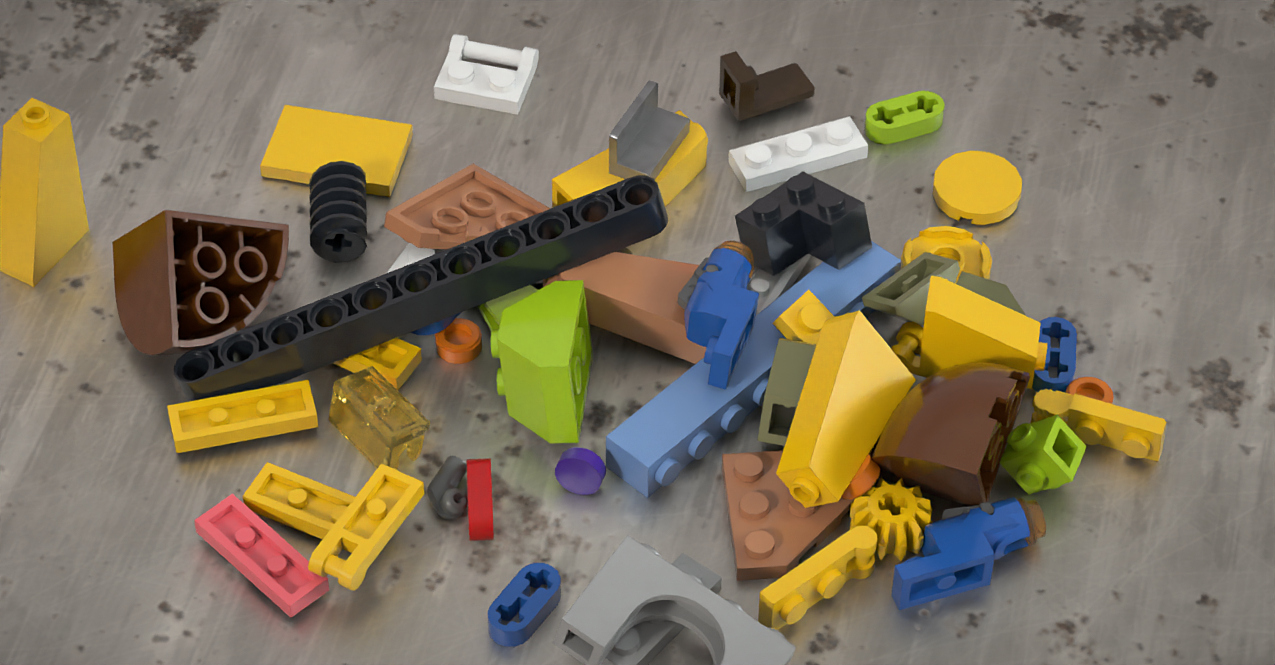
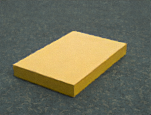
(316, 137)

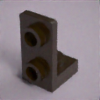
(756, 94)

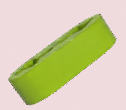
(904, 117)

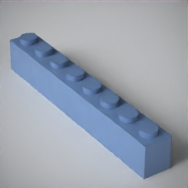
(693, 415)

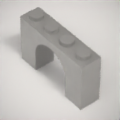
(644, 587)

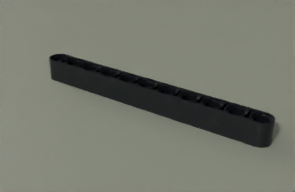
(426, 291)

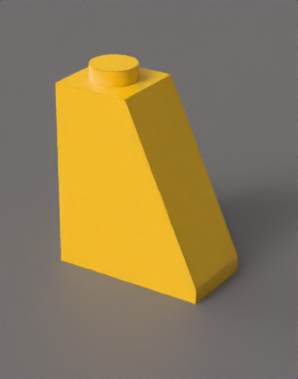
(974, 329)

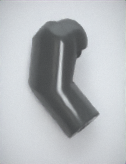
(444, 491)

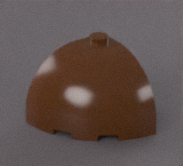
(194, 278)
(952, 431)

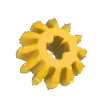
(895, 515)

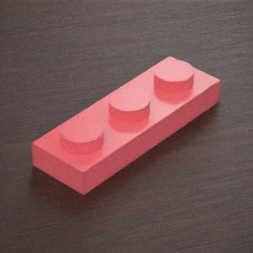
(261, 555)

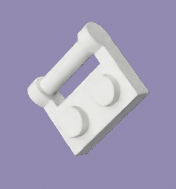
(484, 84)

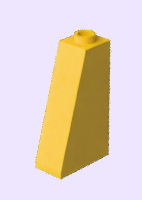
(675, 176)
(39, 192)
(841, 409)

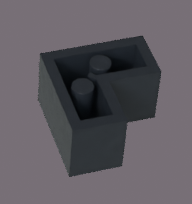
(803, 220)

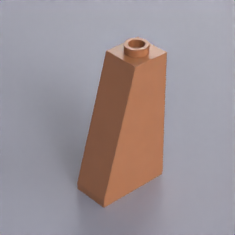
(638, 300)

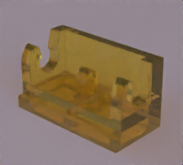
(377, 418)

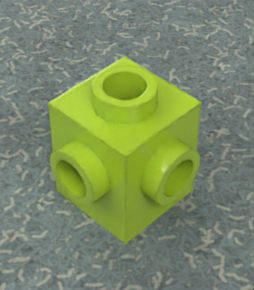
(1043, 454)

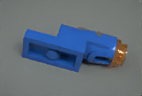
(721, 308)
(963, 549)

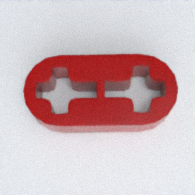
(480, 499)

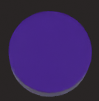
(580, 471)

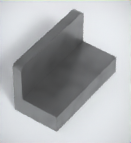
(645, 136)

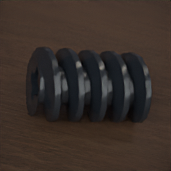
(338, 211)

